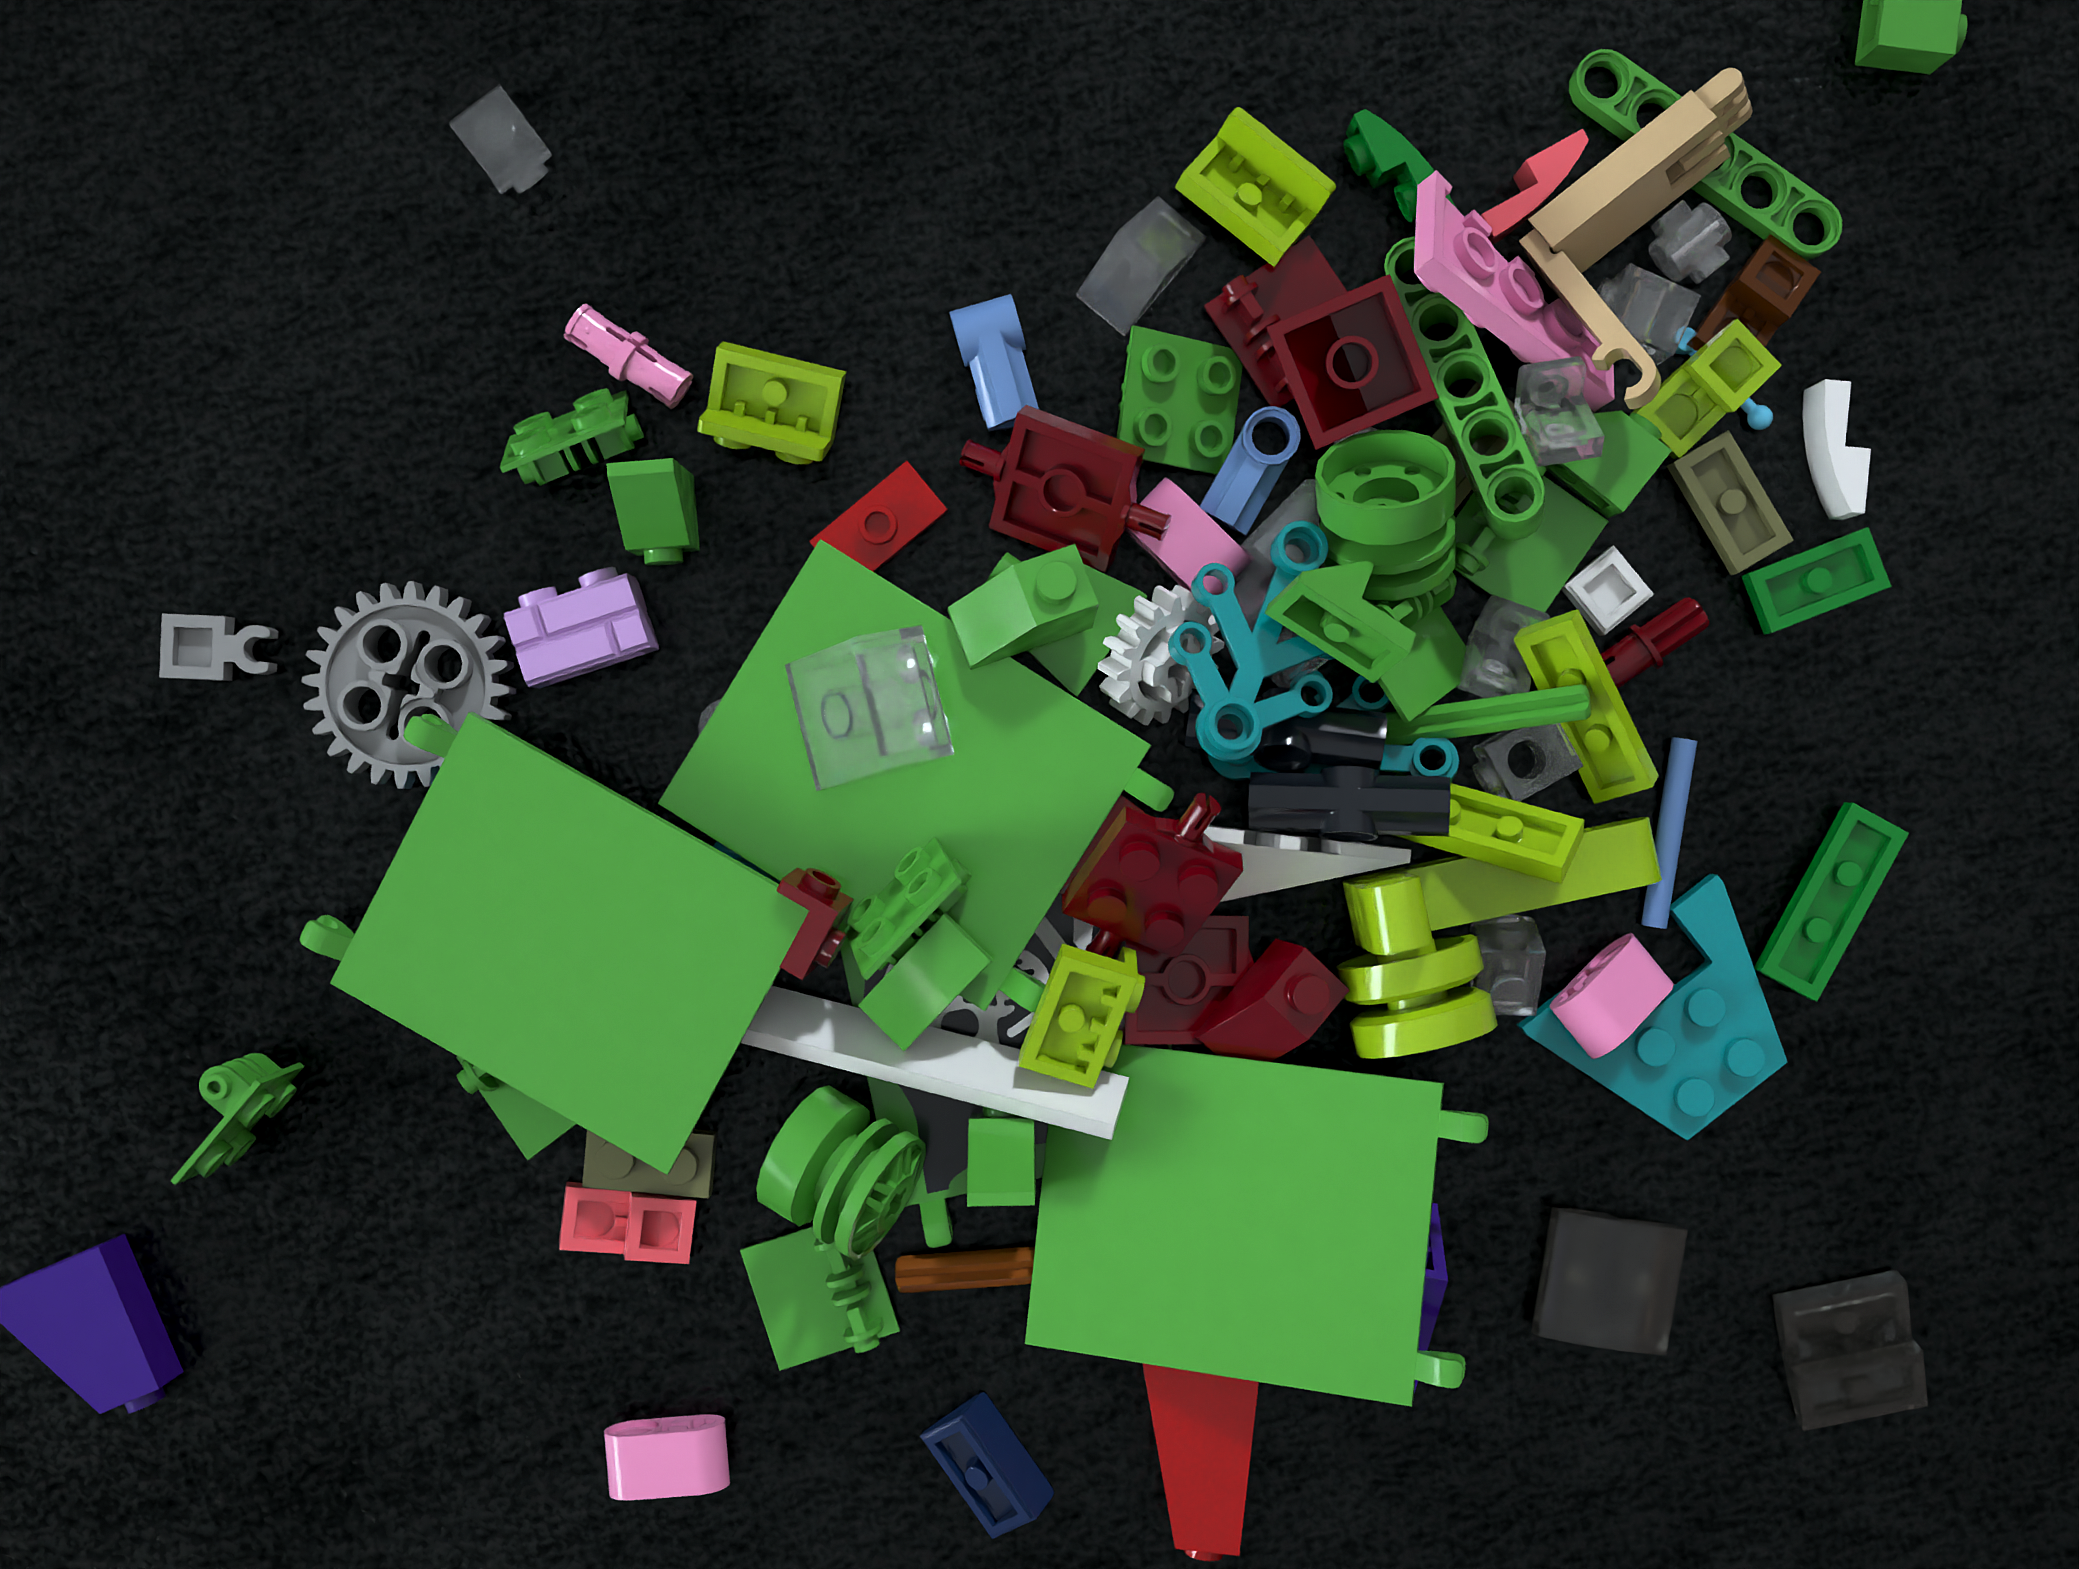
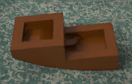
(1760, 294)

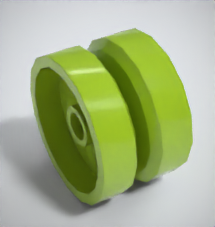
(1417, 998)

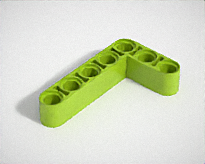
(1403, 905)

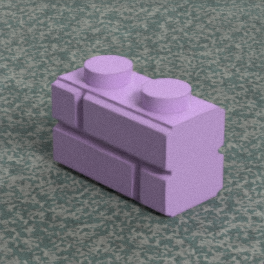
(581, 628)

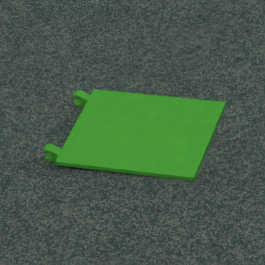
(1010, 804)
(565, 940)
(1249, 1225)

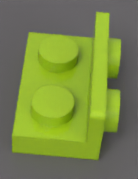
(1081, 1015)

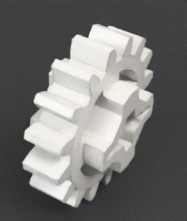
(1143, 655)

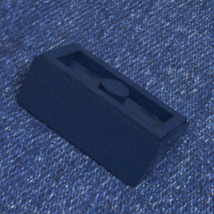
(989, 1466)

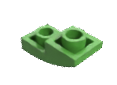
(925, 981)

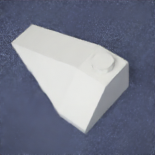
(1289, 860)

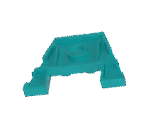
(1702, 1041)

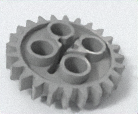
(355, 666)

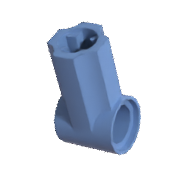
(993, 348)
(1248, 474)

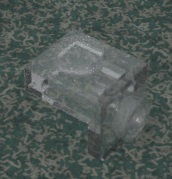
(502, 141)
(1555, 413)
(1491, 657)
(1511, 962)

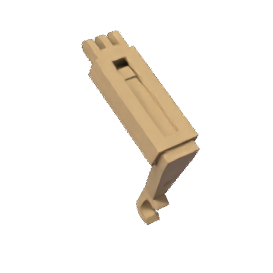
(1623, 196)

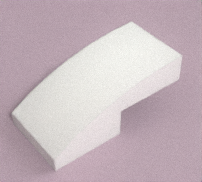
(1835, 469)

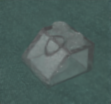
(869, 707)

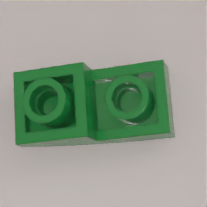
(1386, 155)

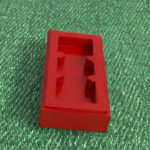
(885, 519)

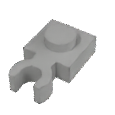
(207, 648)

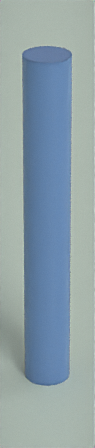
(1670, 830)

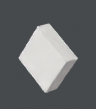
(1606, 591)

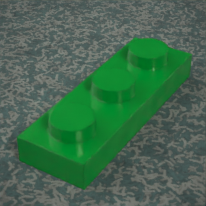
(1831, 901)

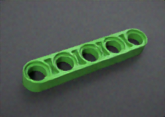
(1720, 186)

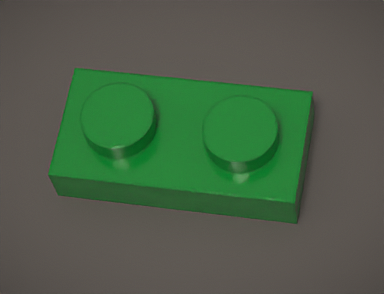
(1816, 581)

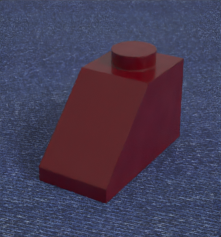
(1273, 1005)

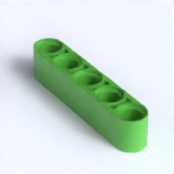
(1473, 416)

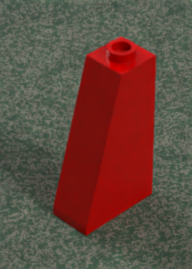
(1204, 1455)

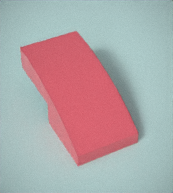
(1536, 181)
(627, 1223)

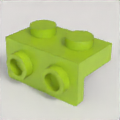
(1256, 186)
(772, 403)

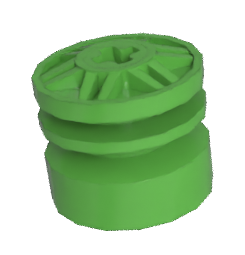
(1392, 504)
(840, 1172)

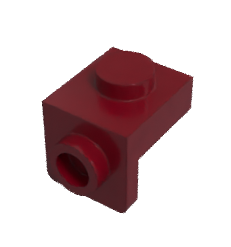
(818, 936)

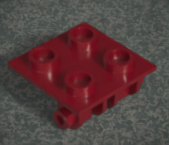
(1267, 297)

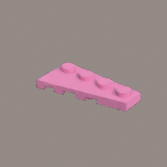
(1498, 295)

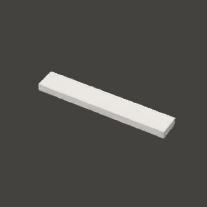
(934, 1063)

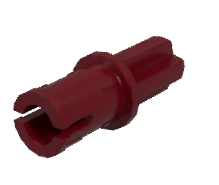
(1654, 640)

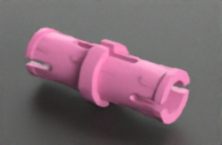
(628, 356)

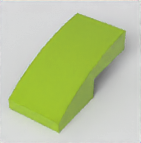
(1708, 387)

